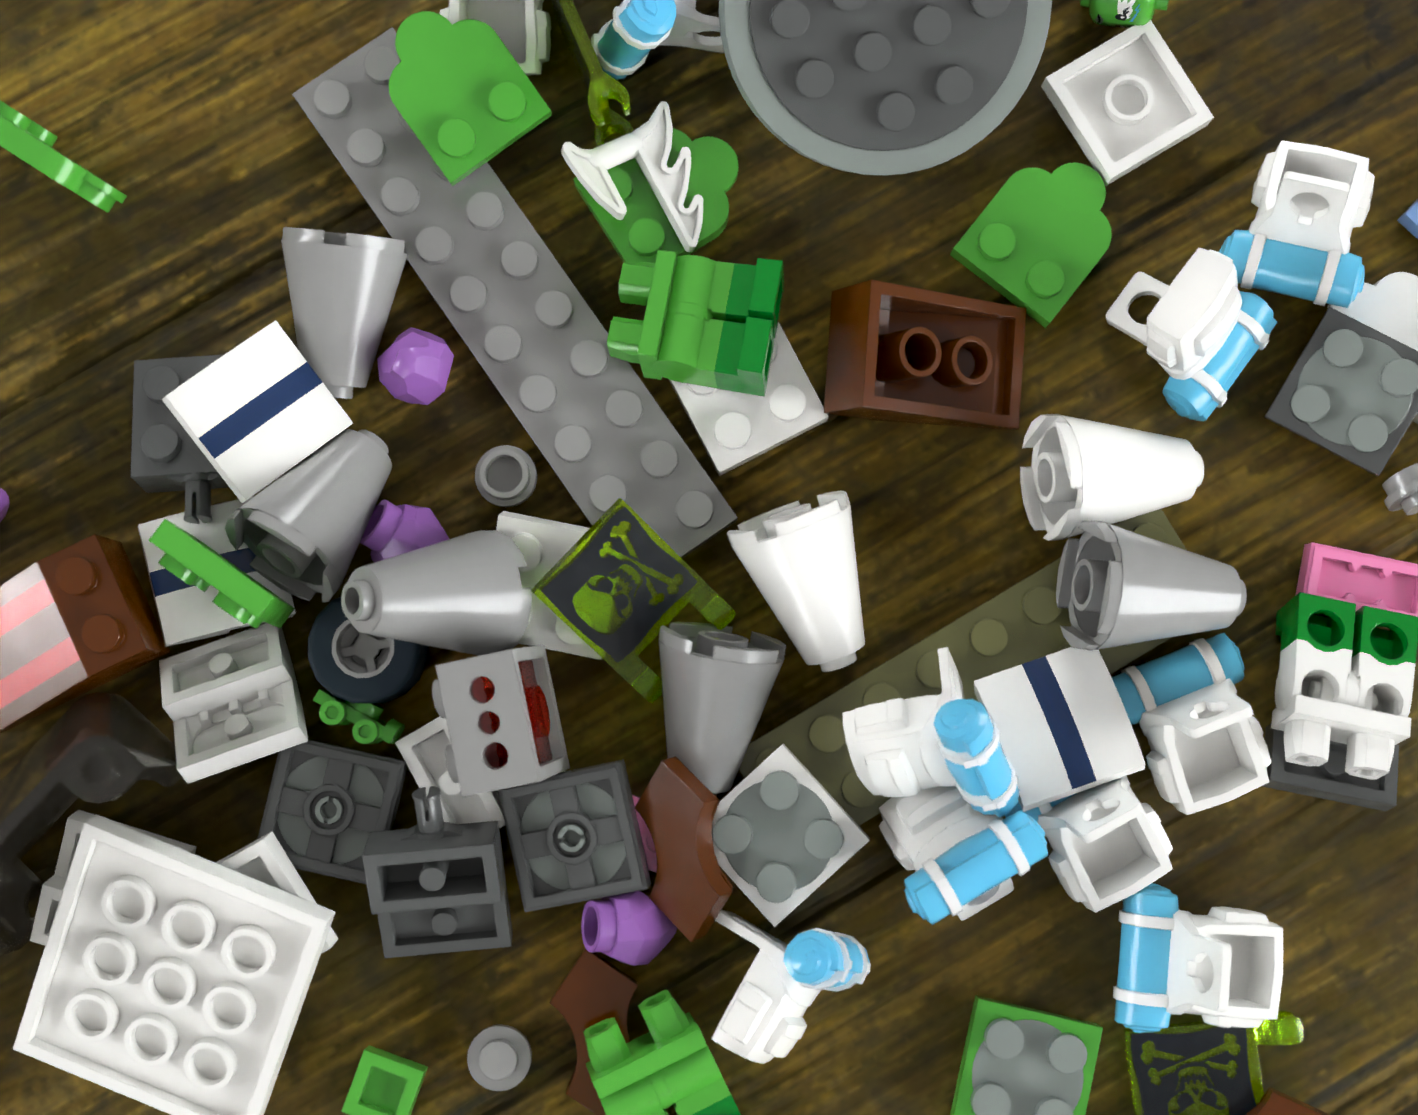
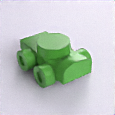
(365, 716)

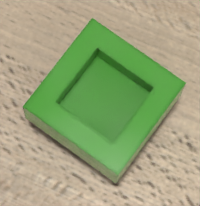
(384, 1084)

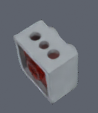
(500, 720)

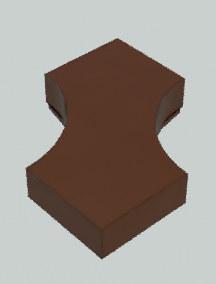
(680, 820)
(586, 996)

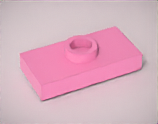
(1359, 578)

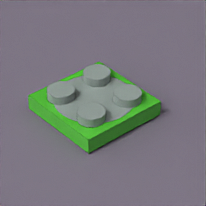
(1025, 1062)

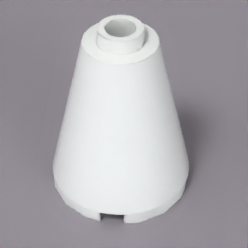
(1101, 473)
(808, 575)

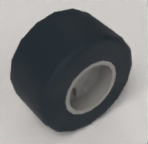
(347, 663)

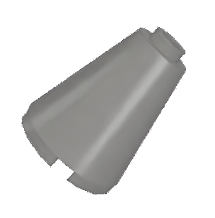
(341, 300)
(314, 515)
(1140, 589)
(445, 595)
(714, 696)

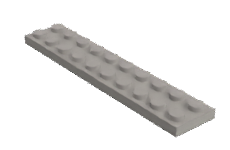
(515, 311)

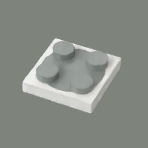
(782, 835)

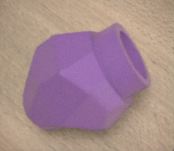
(416, 367)
(400, 530)
(626, 928)

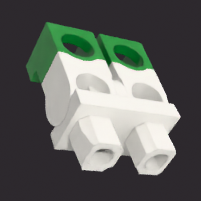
(1344, 682)

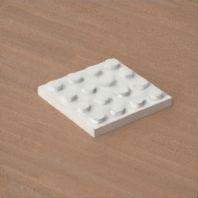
(171, 976)

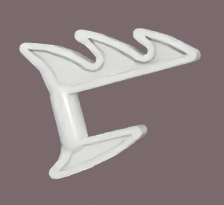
(651, 148)

